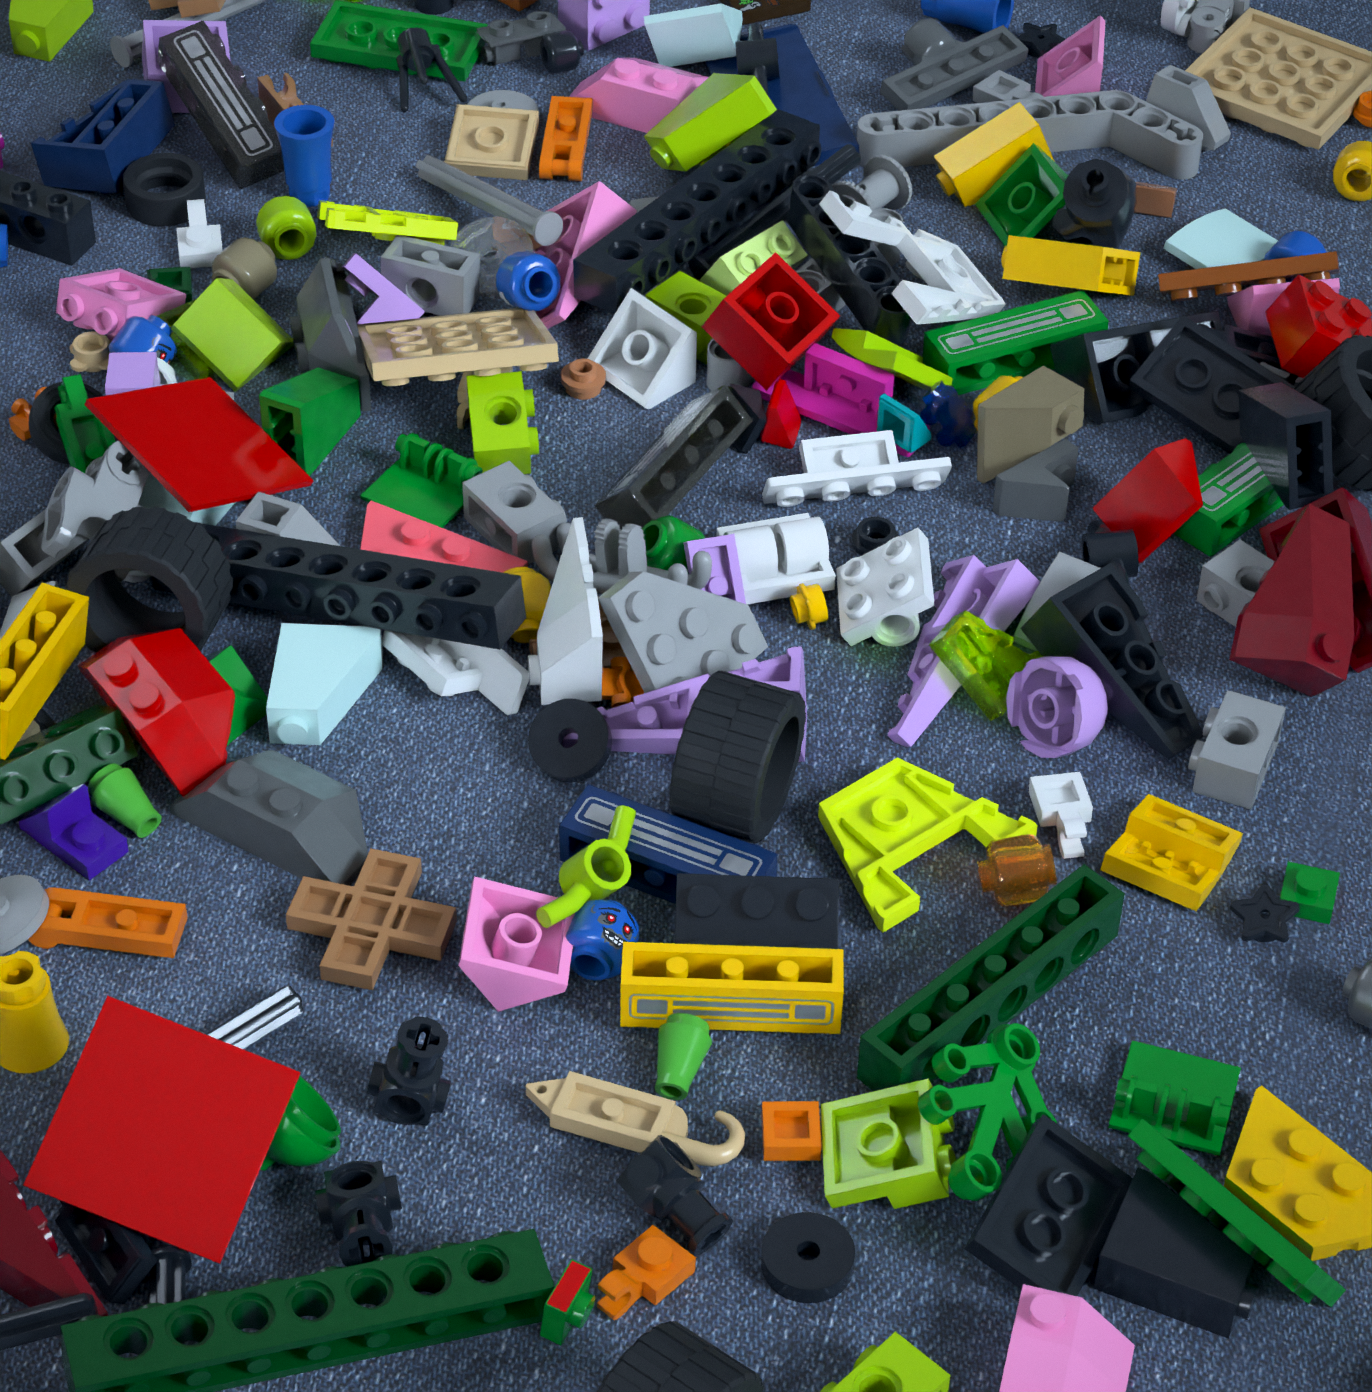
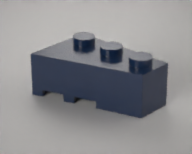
(103, 143)

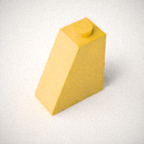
(987, 153)
(1070, 265)

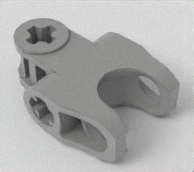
(90, 498)

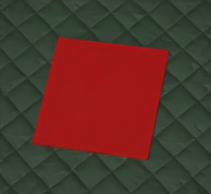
(198, 443)
(162, 1129)

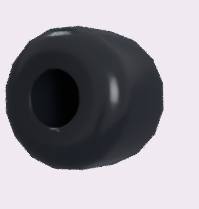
(561, 51)

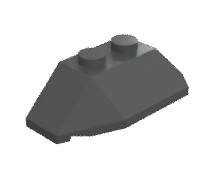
(329, 328)
(281, 816)

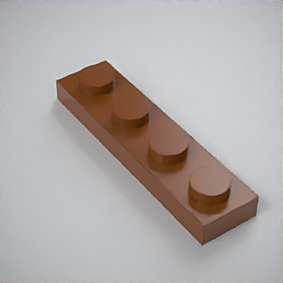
(1230, 278)

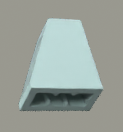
(319, 678)

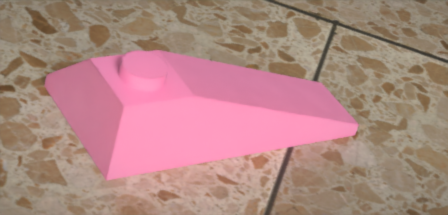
(585, 220)
(1064, 1347)

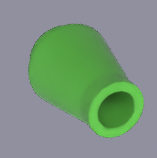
(121, 797)
(681, 1050)

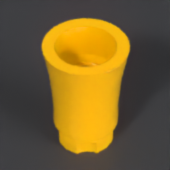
(29, 1019)

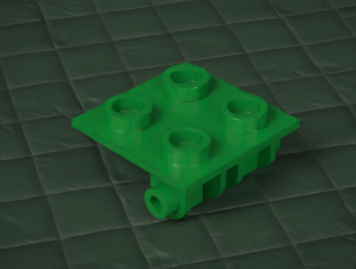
(424, 481)
(1177, 1095)

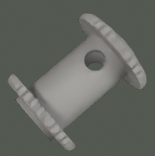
(883, 185)

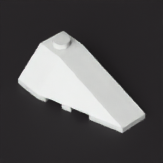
(570, 629)

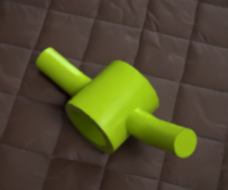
(593, 871)

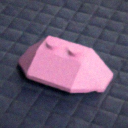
(636, 92)

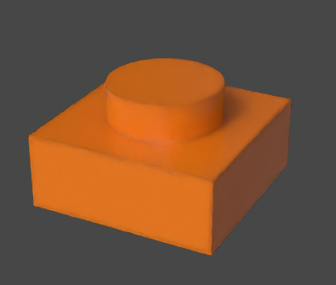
(791, 1131)

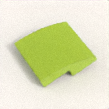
(889, 357)

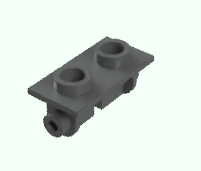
(506, 36)

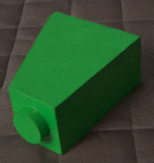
(310, 414)

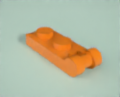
(566, 138)
(111, 923)

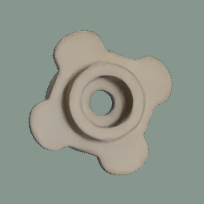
(90, 352)

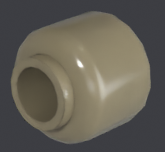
(248, 264)

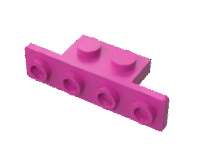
(838, 391)

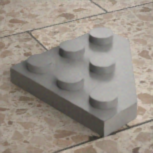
(678, 630)

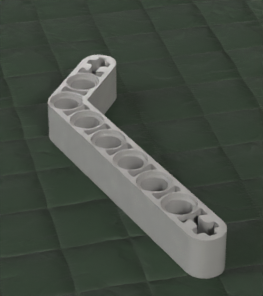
(1066, 121)

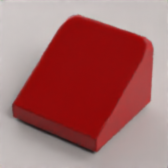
(782, 418)

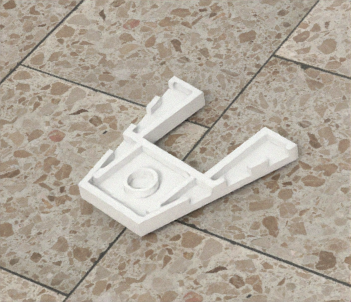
(954, 284)

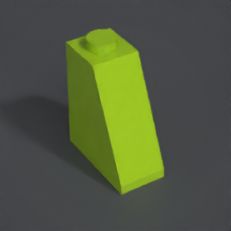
(45, 26)
(708, 120)

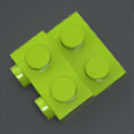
(884, 1148)

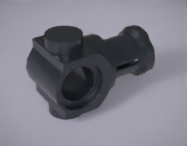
(411, 1079)
(669, 1187)
(359, 1207)

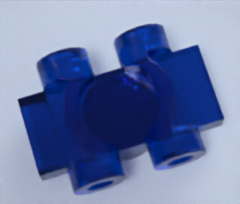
(951, 412)

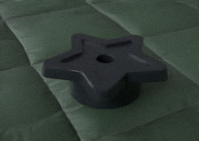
(1040, 39)
(1264, 928)

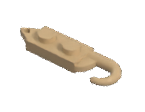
(627, 1117)

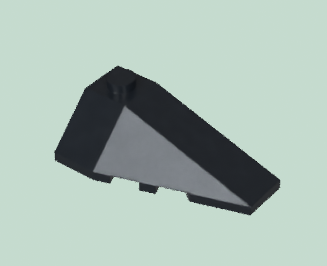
(1104, 628)

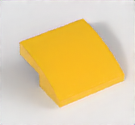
(1171, 852)

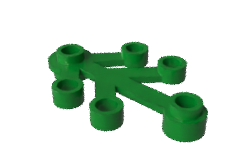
(1013, 1054)

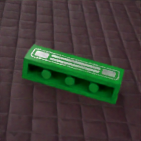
(1009, 341)
(1234, 500)

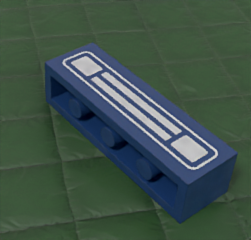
(660, 844)

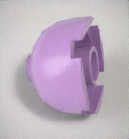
(1056, 705)

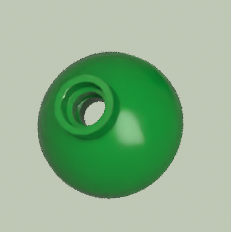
(306, 1131)

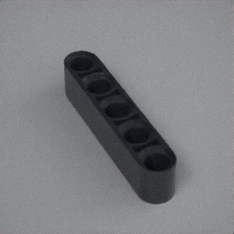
(849, 262)

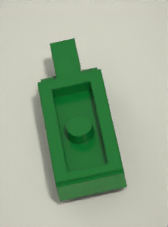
(81, 431)

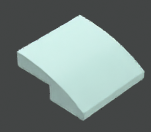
(1219, 241)

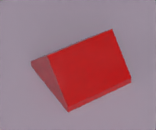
(1154, 496)

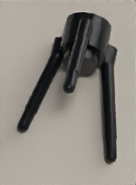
(418, 54)

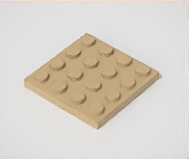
(1285, 77)
(456, 344)

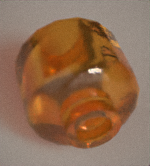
(1017, 870)

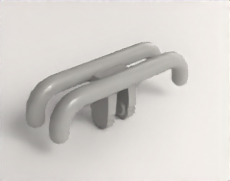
(619, 554)

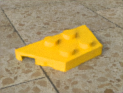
(1300, 1181)

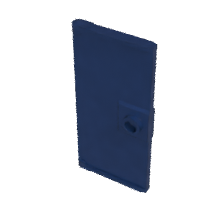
(800, 89)

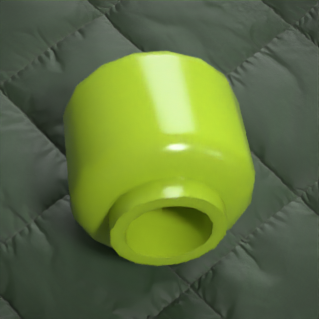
(286, 227)

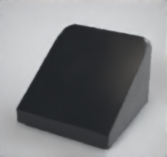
(753, 404)

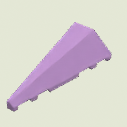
(987, 592)
(657, 717)

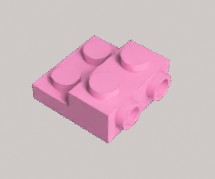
(110, 298)

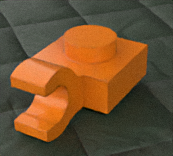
(645, 1268)

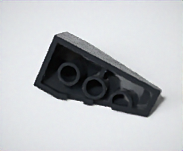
(1107, 361)

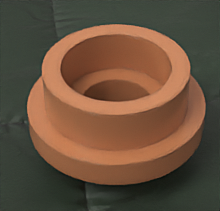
(583, 378)

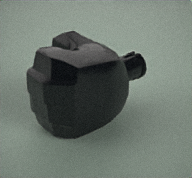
(1098, 205)

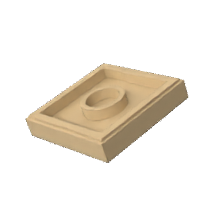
(492, 141)

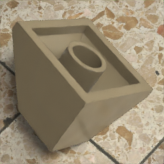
(1026, 420)

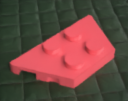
(407, 536)

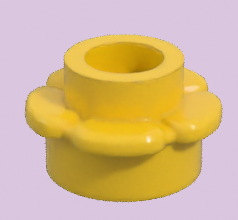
(809, 605)

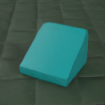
(907, 426)

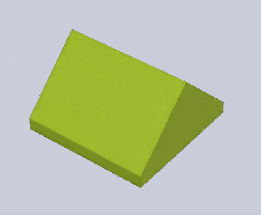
(231, 333)

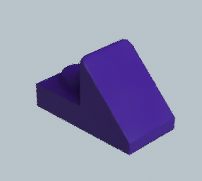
(75, 833)

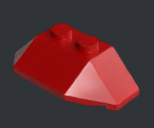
(168, 701)

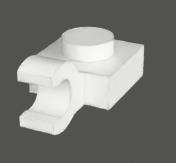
(199, 242)
(1064, 803)

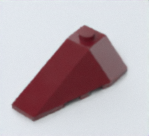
(1346, 507)
(1303, 612)
(29, 1251)

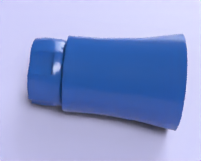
(972, 14)
(306, 151)

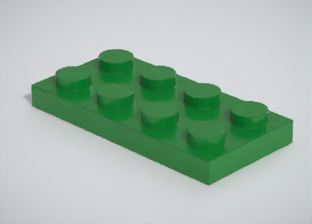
(370, 36)
(1244, 1225)

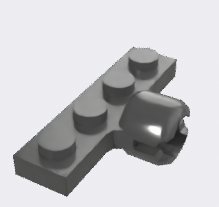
(947, 65)

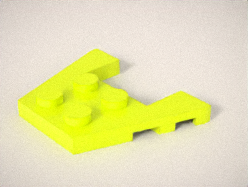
(387, 224)
(896, 818)

